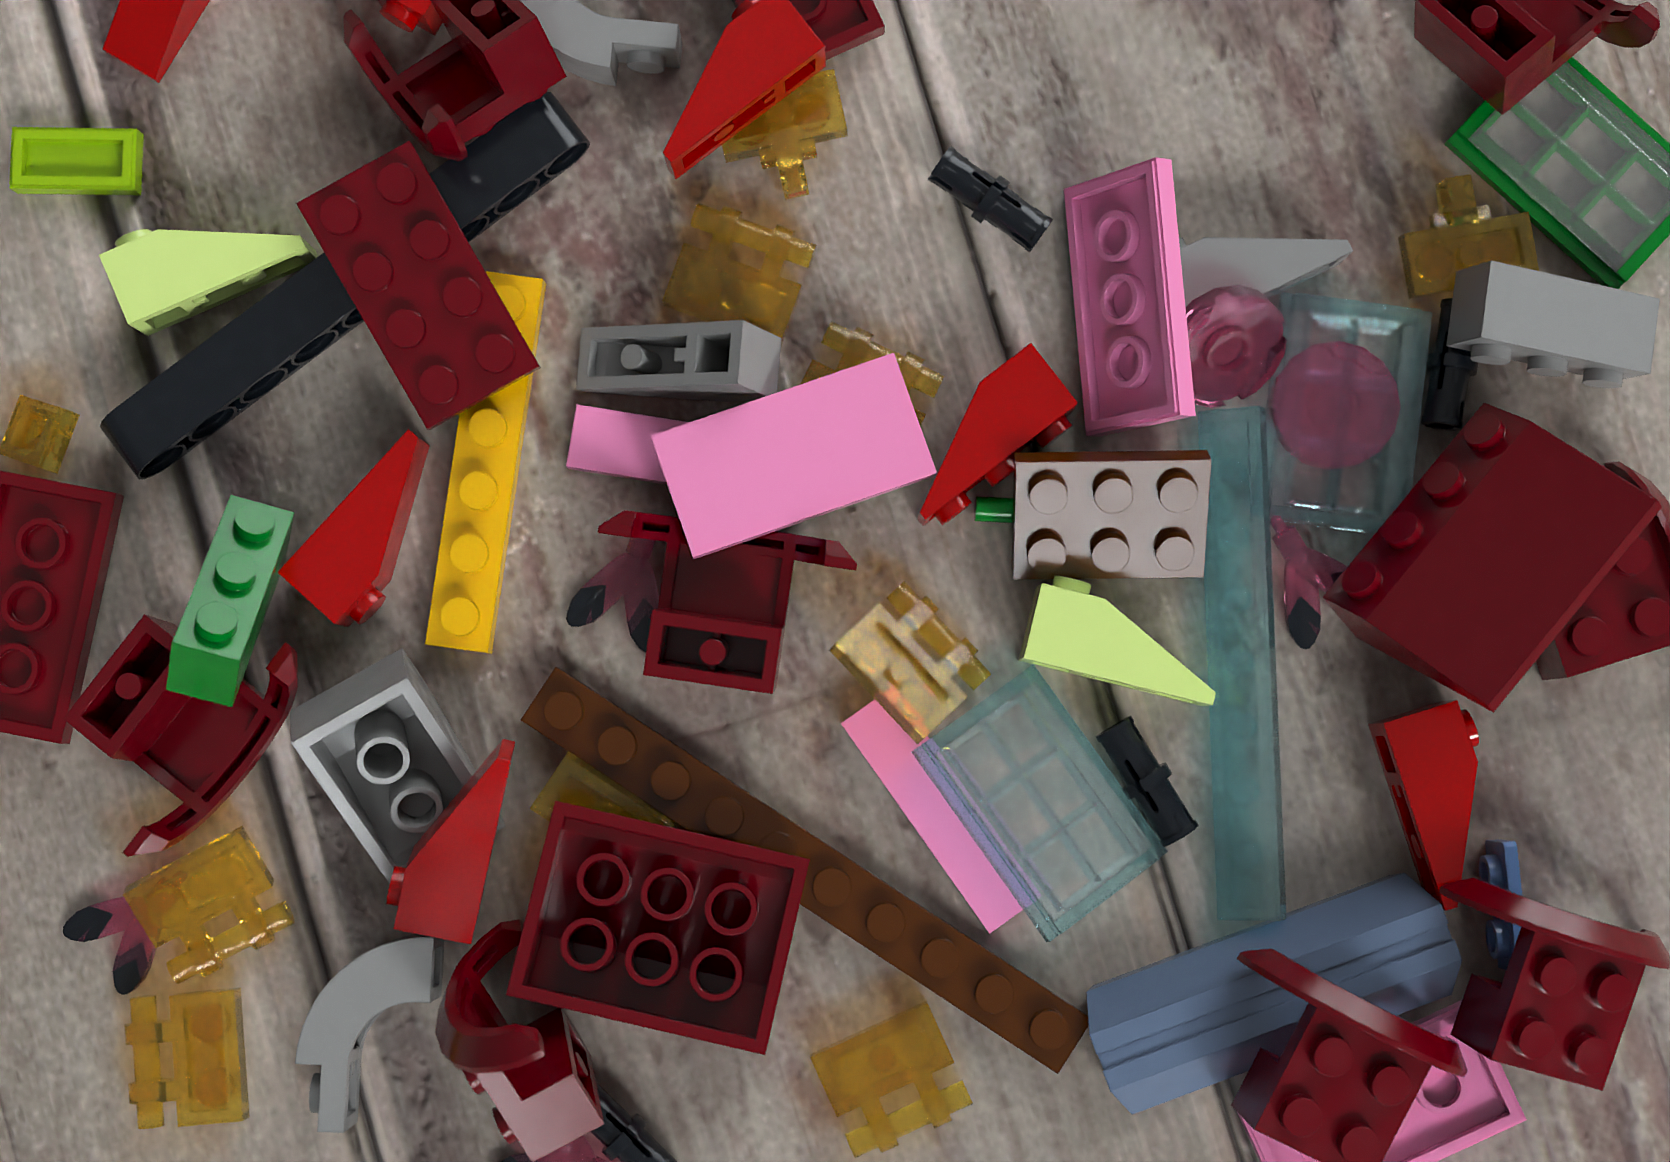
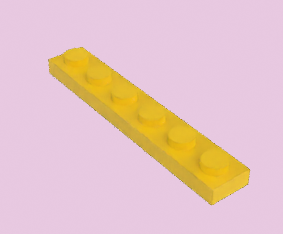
(483, 494)

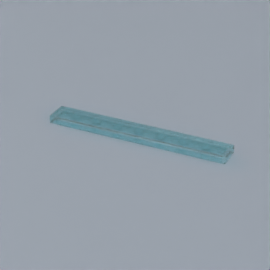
(1242, 669)

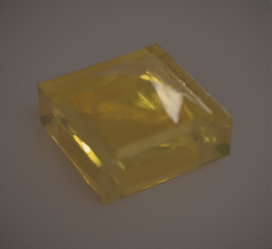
(38, 434)

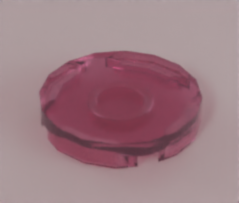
(1233, 343)
(1334, 405)

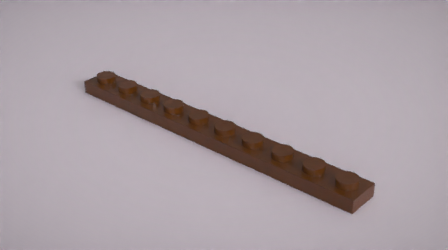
(834, 884)

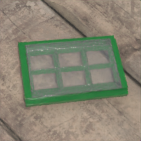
(1579, 168)

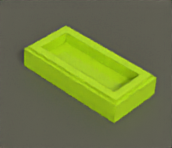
(76, 161)

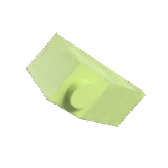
(181, 273)
(1098, 642)

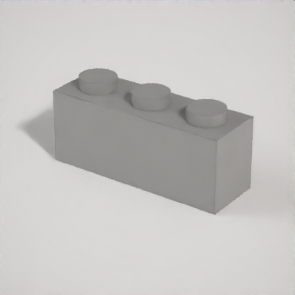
(1552, 324)

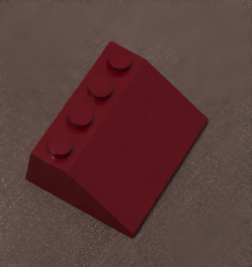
(1490, 555)
(659, 927)

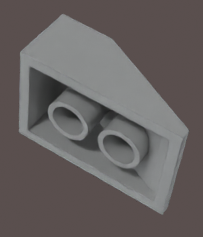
(383, 756)

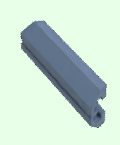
(1210, 1014)

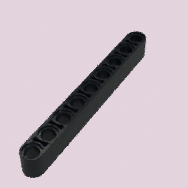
(313, 306)

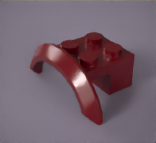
(1516, 44)
(470, 83)
(1627, 609)
(727, 610)
(178, 739)
(1561, 991)
(532, 1071)
(1343, 1071)

